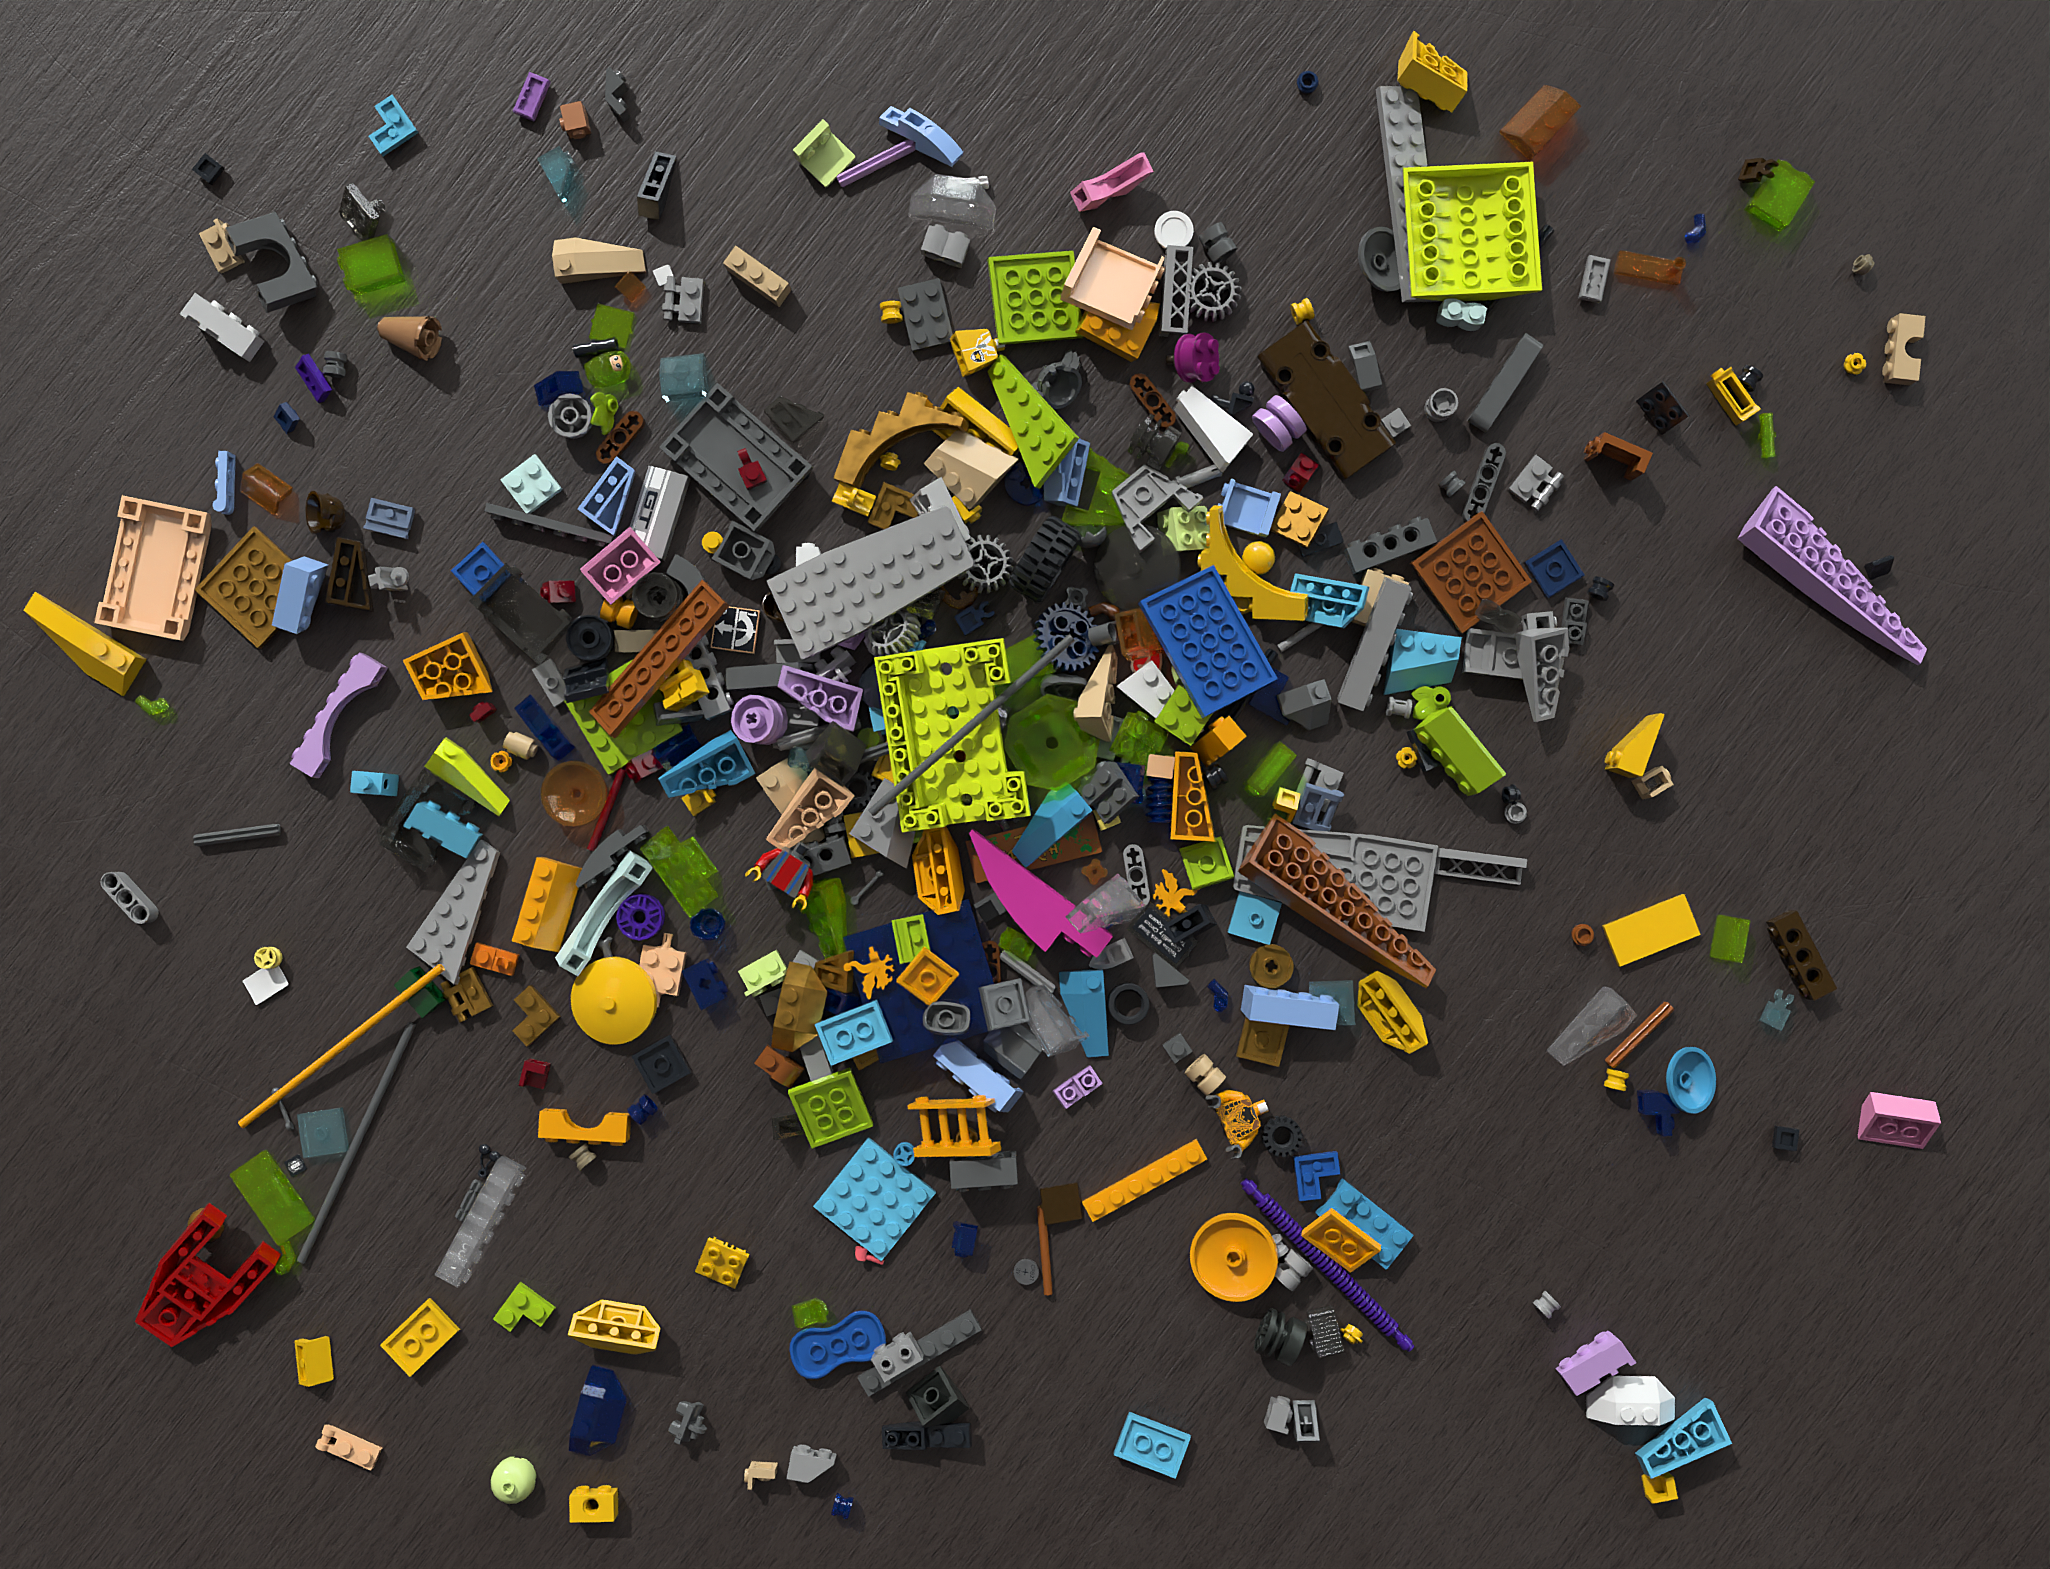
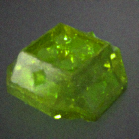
(1027, 743)

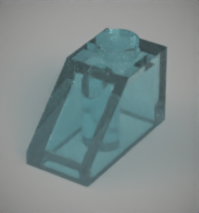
(558, 170)

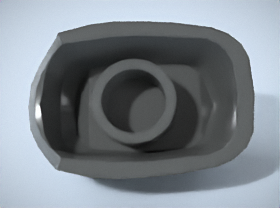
(1063, 685)
(946, 1018)

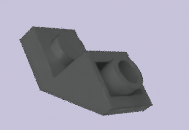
(614, 90)
(1366, 366)

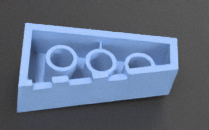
(1289, 1008)
(977, 1075)

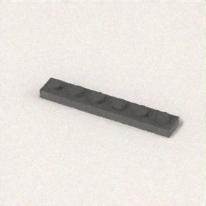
(541, 524)
(931, 1346)

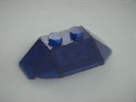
(597, 1412)

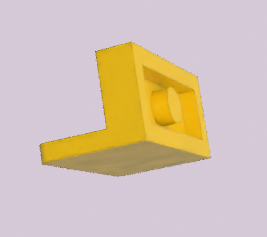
(314, 1361)

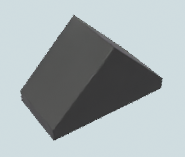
(1166, 974)
(1305, 1421)

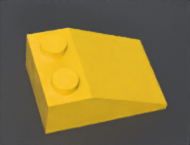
(1633, 751)

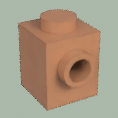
(575, 120)

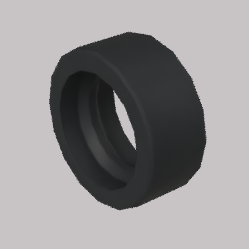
(1128, 1020)

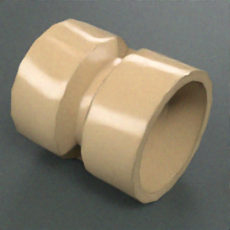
(1203, 1072)

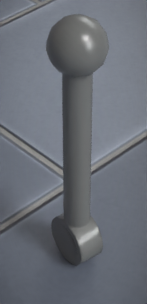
(855, 899)
(289, 1125)

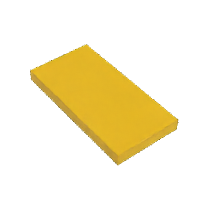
(1651, 930)

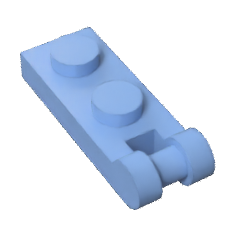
(225, 483)

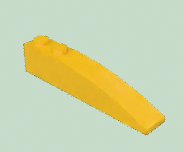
(87, 646)

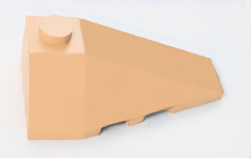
(810, 808)

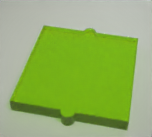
(611, 323)

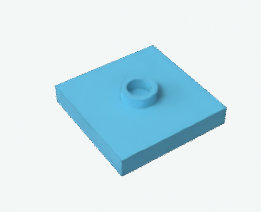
(1254, 917)

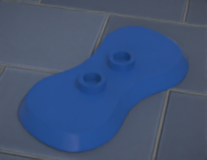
(821, 1350)

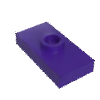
(313, 378)

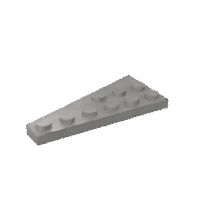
(453, 920)

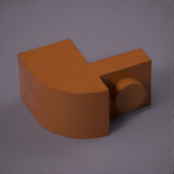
(781, 1068)

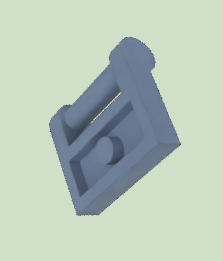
(1311, 804)

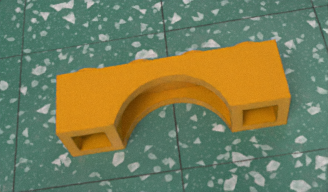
(556, 1125)

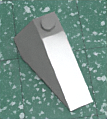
(1541, 663)

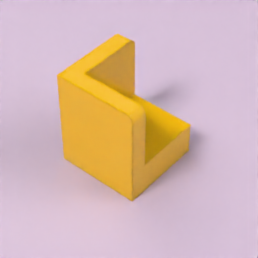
(1287, 802)
(1659, 1488)

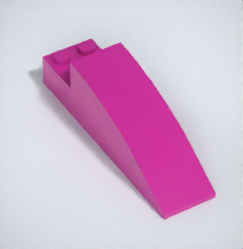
(1032, 902)

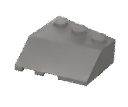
(884, 829)

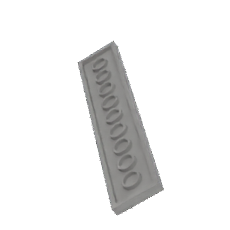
(1402, 149)

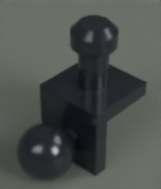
(1237, 401)

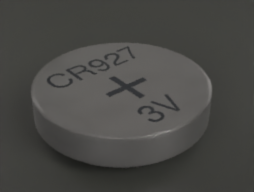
(1026, 1271)

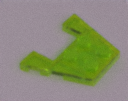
(1102, 507)

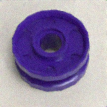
(627, 916)

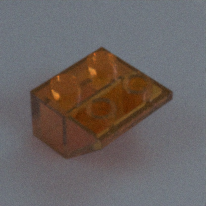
(1136, 635)

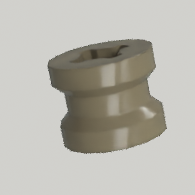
(582, 1156)

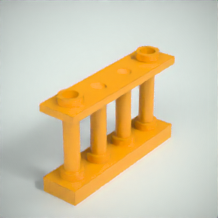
(947, 1147)

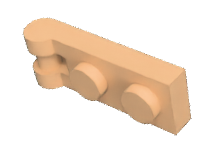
(349, 1447)

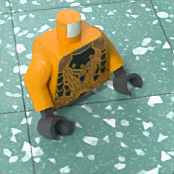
(1238, 1118)

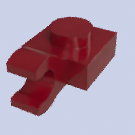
(751, 471)

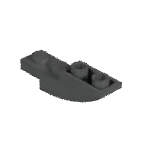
(603, 858)

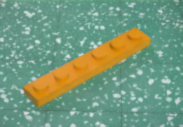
(1144, 1180)

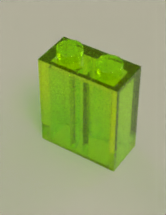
(1780, 197)
(370, 265)
(1268, 770)

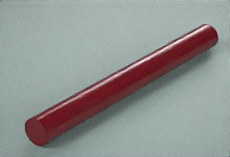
(607, 809)

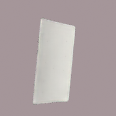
(265, 983)

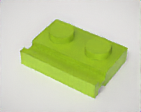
(910, 937)

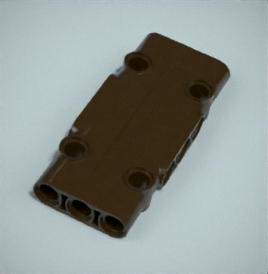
(1326, 399)

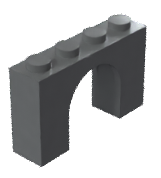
(272, 234)

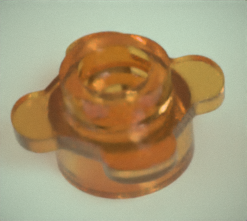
(1088, 871)

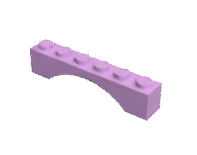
(314, 752)

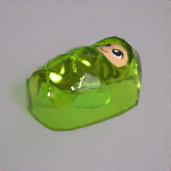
(608, 369)

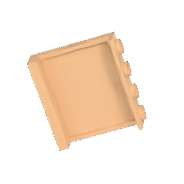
(1111, 282)

